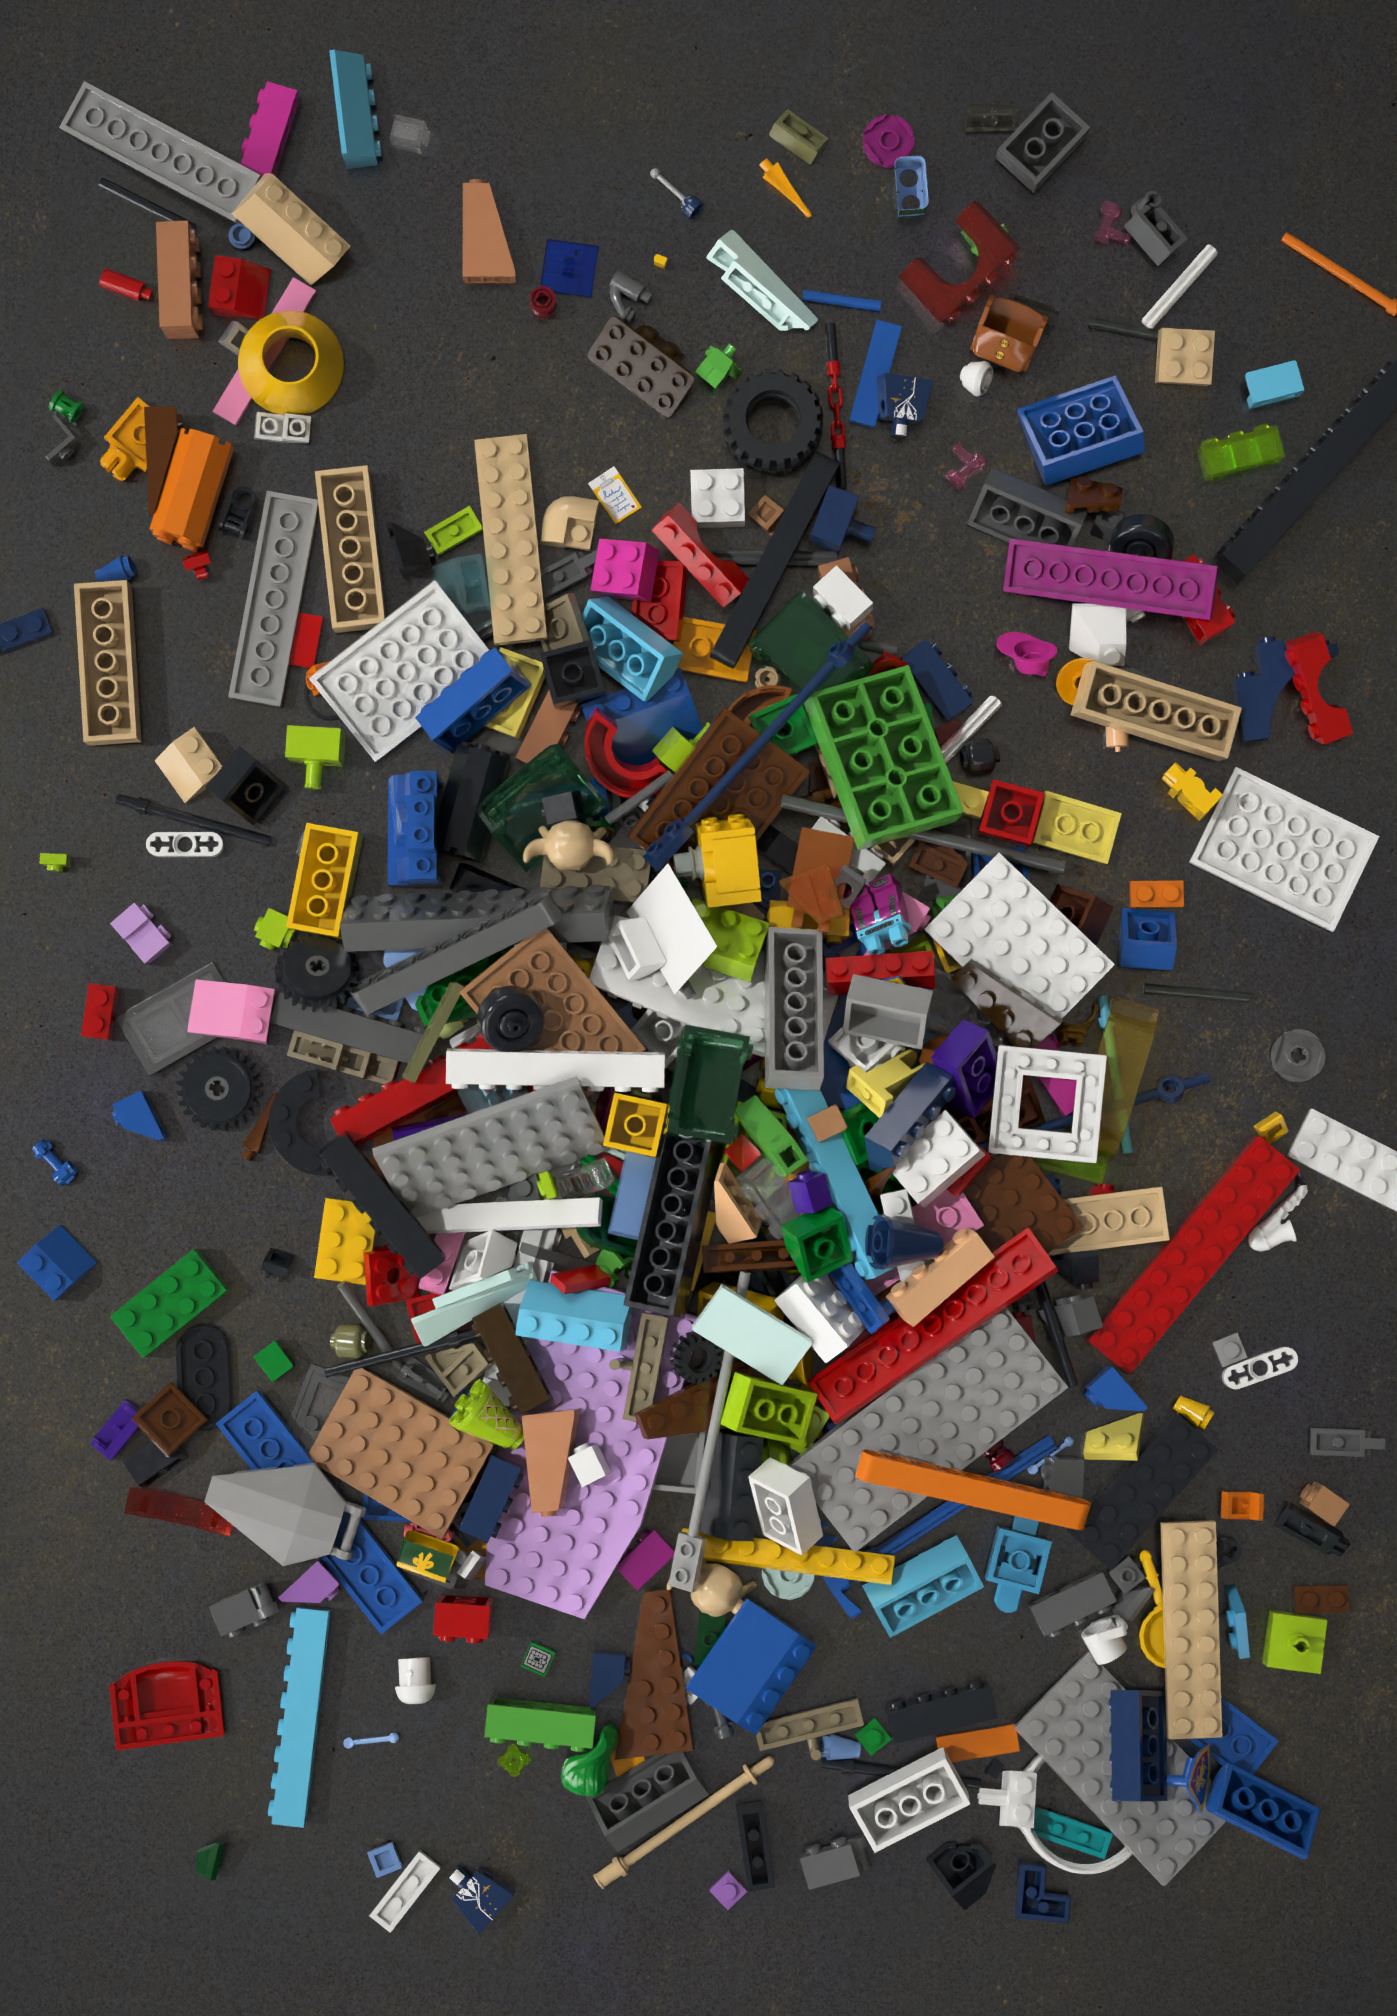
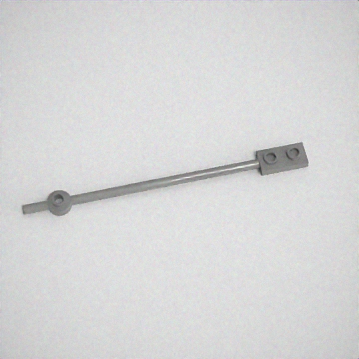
(689, 1545)

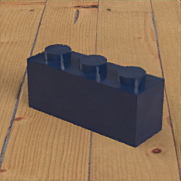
(938, 680)
(491, 1498)

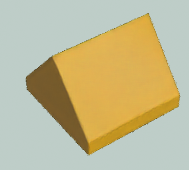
(1272, 1127)

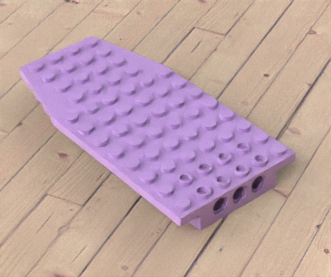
(572, 1555)

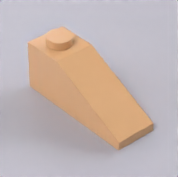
(734, 1212)

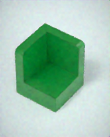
(273, 1360)

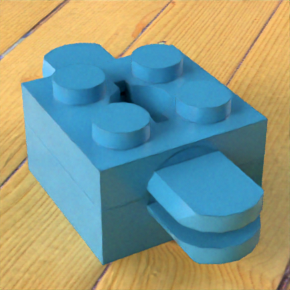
(1017, 1562)

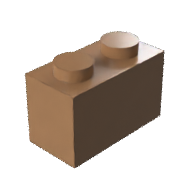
(1323, 1503)

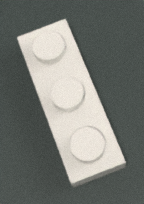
(405, 1891)

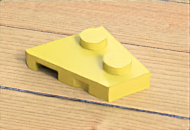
(1115, 1440)

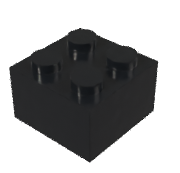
(572, 674)
(246, 785)

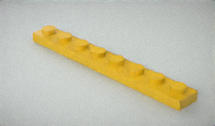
(815, 1561)

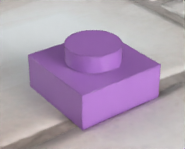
(728, 1890)

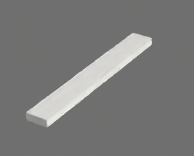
(514, 1215)

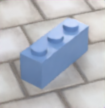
(631, 1195)

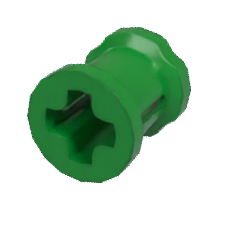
(66, 406)

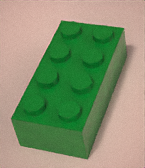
(170, 1303)

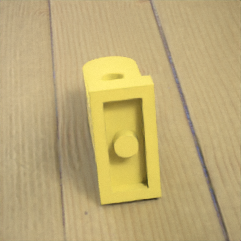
(883, 1083)

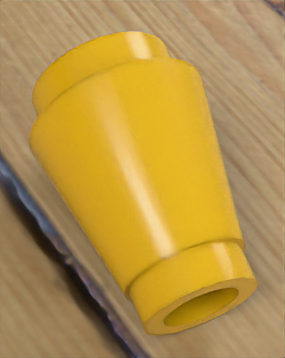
(1194, 1412)

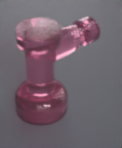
(1105, 231)
(971, 462)

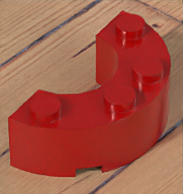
(607, 767)

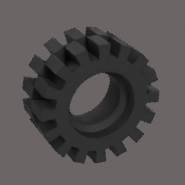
(706, 1368)

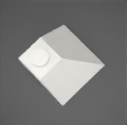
(1099, 633)
(482, 1258)

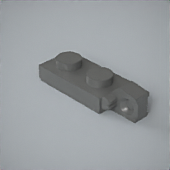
(567, 572)
(1343, 1442)

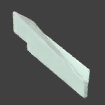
(759, 284)
(463, 1304)

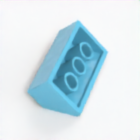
(354, 109)
(629, 648)
(575, 1318)
(924, 1586)

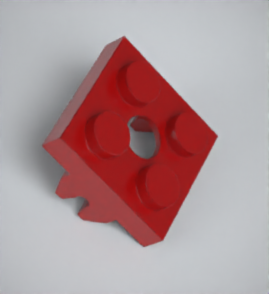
(378, 1288)

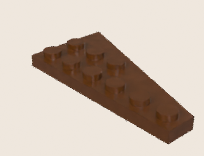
(688, 1408)
(656, 1698)

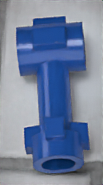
(64, 1172)

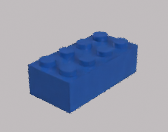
(473, 700)

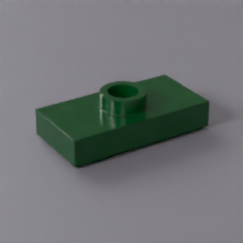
(708, 1633)

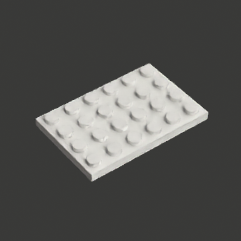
(399, 669)
(1284, 849)
(1020, 938)

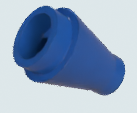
(118, 569)

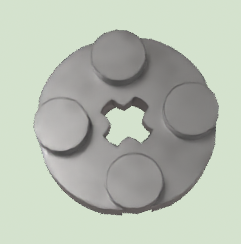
(1311, 1049)

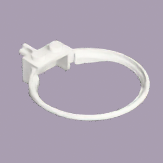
(1018, 1810)

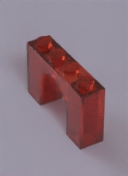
(994, 251)

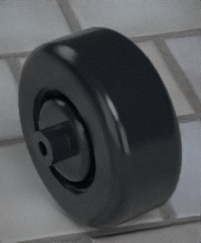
(1143, 536)
(510, 1019)

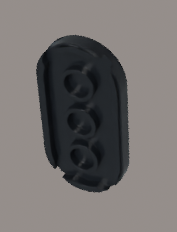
(205, 1372)

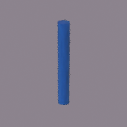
(841, 300)

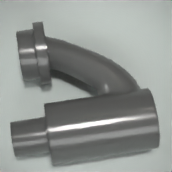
(631, 288)

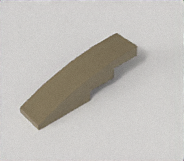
(343, 1058)

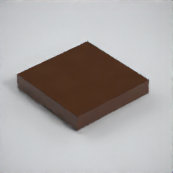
(169, 1419)

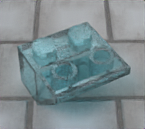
(464, 583)

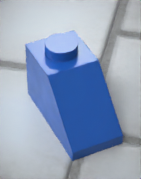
(138, 1116)

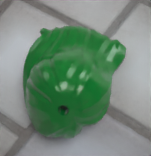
(590, 1772)

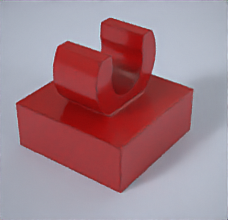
(197, 562)

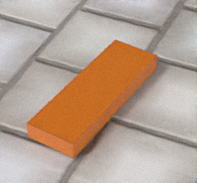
(979, 1742)

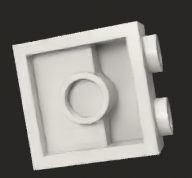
(864, 1051)

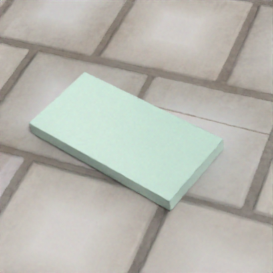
(752, 1334)

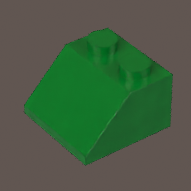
(817, 1242)

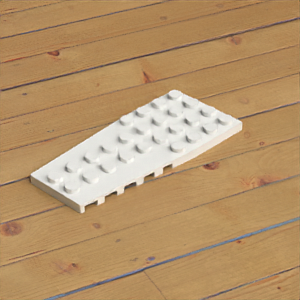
(719, 1001)

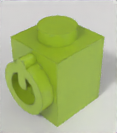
(273, 930)

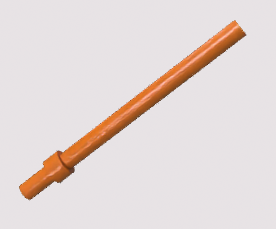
(1341, 273)

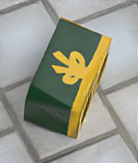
(427, 1555)

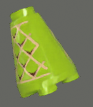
(486, 1417)

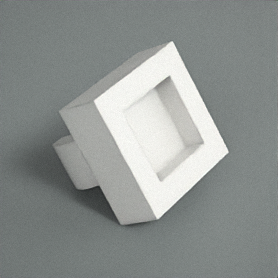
(470, 1563)

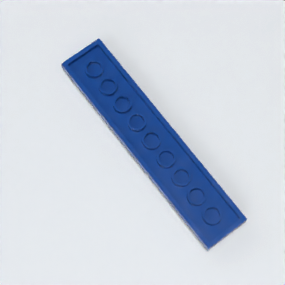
(371, 1573)

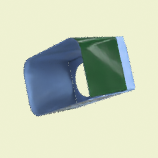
(917, 164)

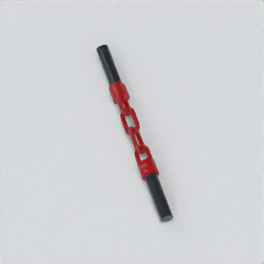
(834, 371)

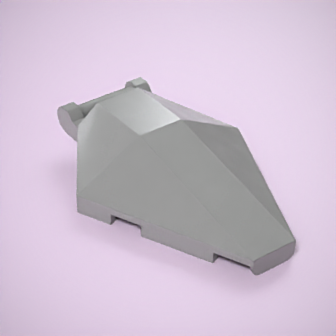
(286, 1511)

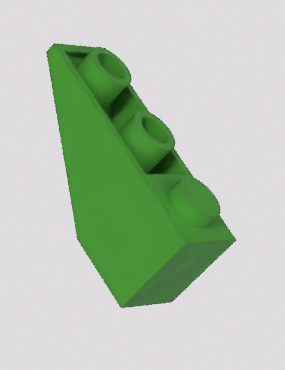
(770, 1136)

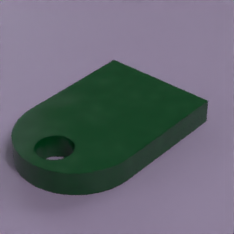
(598, 1236)

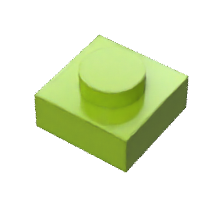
(55, 862)

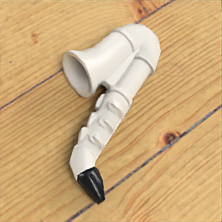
(1270, 1230)

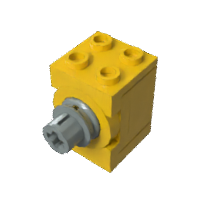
(723, 861)

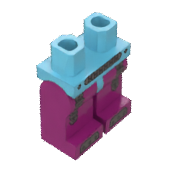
(880, 914)

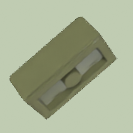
(798, 136)

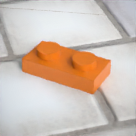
(1156, 894)

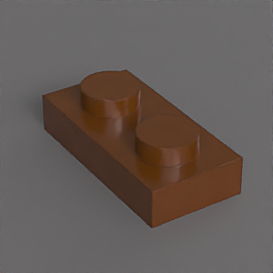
(1321, 1598)

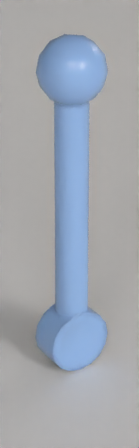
(1068, 1442)
(350, 1742)

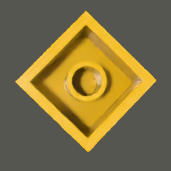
(635, 1125)

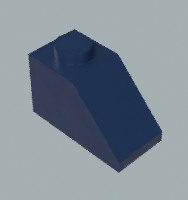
(607, 1674)

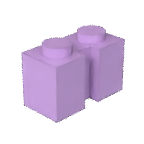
(142, 933)

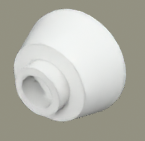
(977, 377)

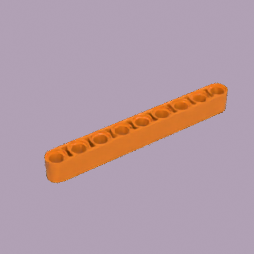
(972, 1489)

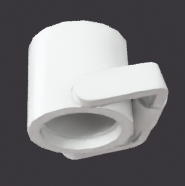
(1105, 1638)

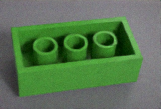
(540, 1723)

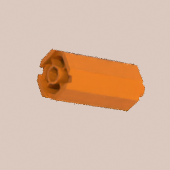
(191, 489)

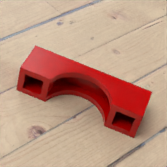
(680, 535)
(1308, 657)
(913, 967)

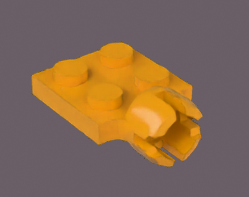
(127, 443)

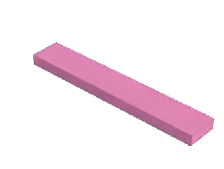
(235, 397)

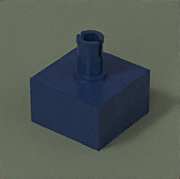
(837, 521)

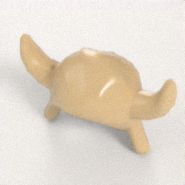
(569, 845)
(719, 1590)

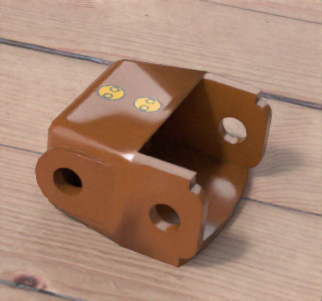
(1008, 333)

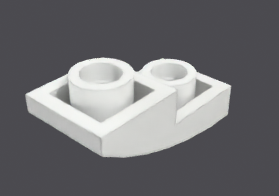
(280, 428)

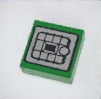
(538, 1659)

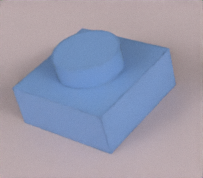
(384, 1859)

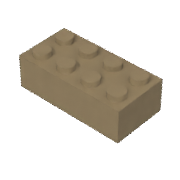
(626, 875)

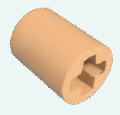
(1116, 739)

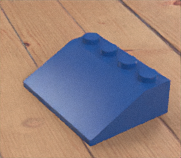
(1081, 430)
(646, 723)
(751, 1666)

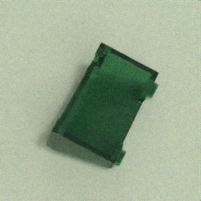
(800, 641)
(515, 806)
(706, 1085)

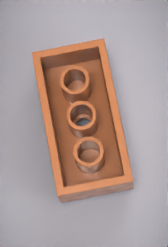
(178, 280)

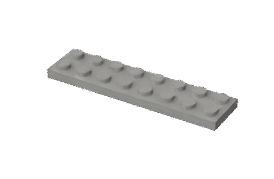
(158, 151)
(273, 599)

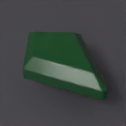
(209, 1860)

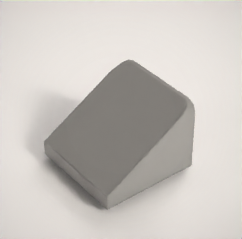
(233, 337)

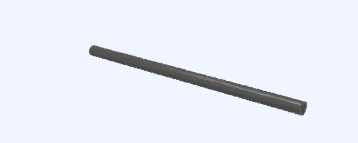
(935, 837)

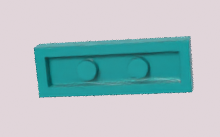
(1071, 1832)

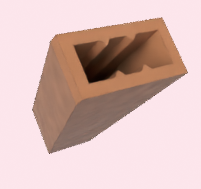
(484, 243)
(548, 1445)

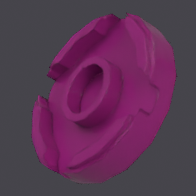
(887, 140)

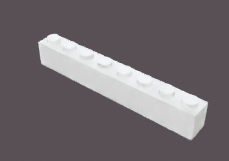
(550, 1067)

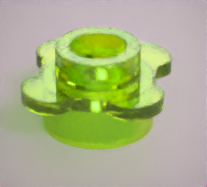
(513, 1768)

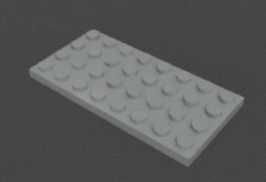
(492, 1148)
(1073, 1738)

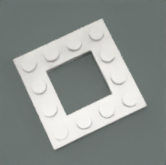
(1075, 1146)

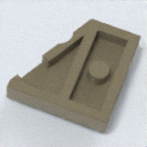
(459, 1366)

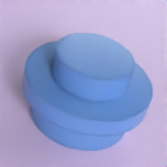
(241, 236)

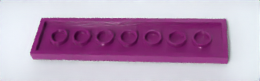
(1111, 578)

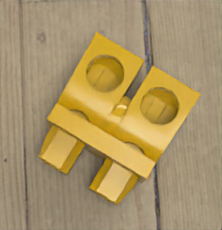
(1190, 791)

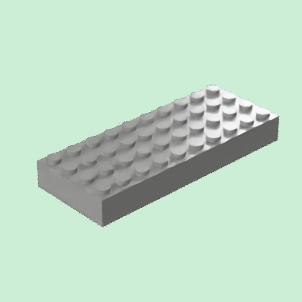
(935, 1415)

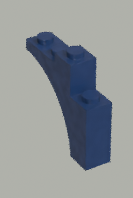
(1259, 692)

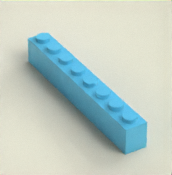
(842, 1176)
(300, 1716)

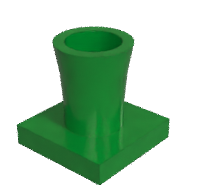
(799, 728)
(859, 1122)

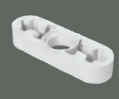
(165, 837)
(1243, 1381)

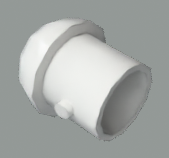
(415, 1680)

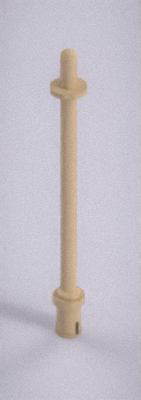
(621, 1865)

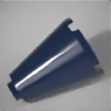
(900, 1243)

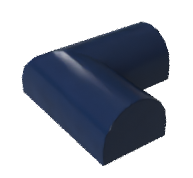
(1032, 1900)

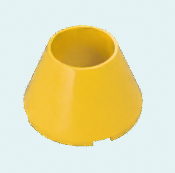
(302, 395)

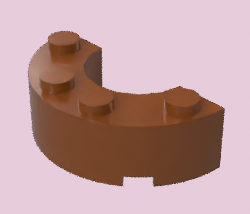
(757, 700)

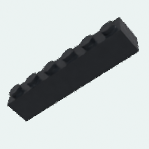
(381, 1204)

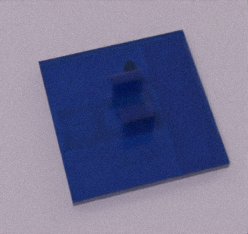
(569, 267)

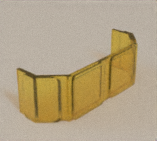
(1127, 1046)

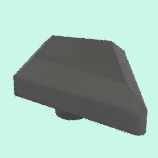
(1130, 1603)

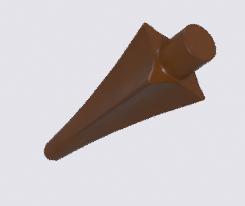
(255, 1139)
(876, 1183)

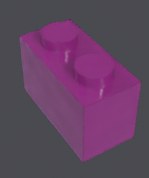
(645, 1558)

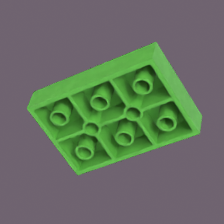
(883, 757)

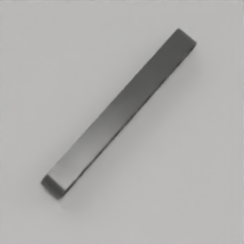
(457, 952)

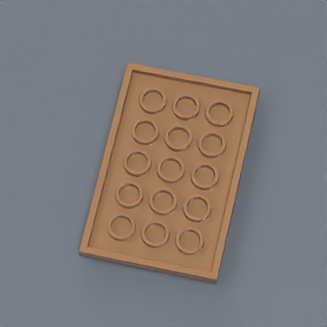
(572, 1006)
(400, 1452)

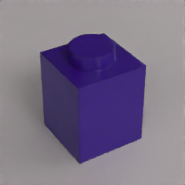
(810, 1192)

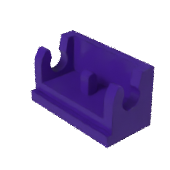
(116, 1431)

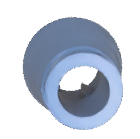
(838, 1747)

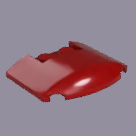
(166, 1705)

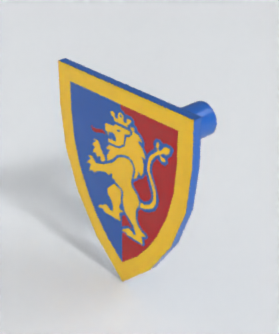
(1195, 1777)

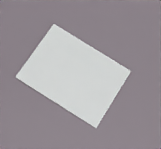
(675, 927)

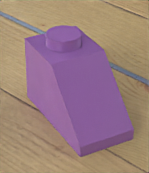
(313, 1585)

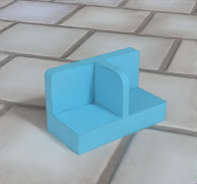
(1274, 384)

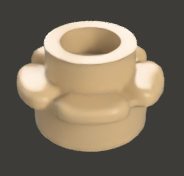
(769, 672)

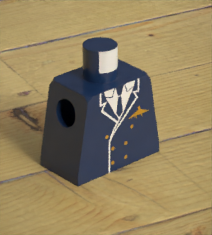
(902, 400)
(479, 1896)

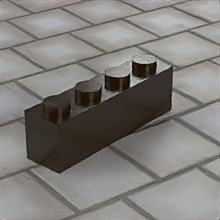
(512, 1359)

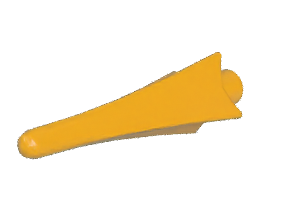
(777, 178)

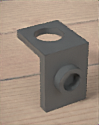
(65, 448)
(853, 877)

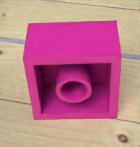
(625, 570)

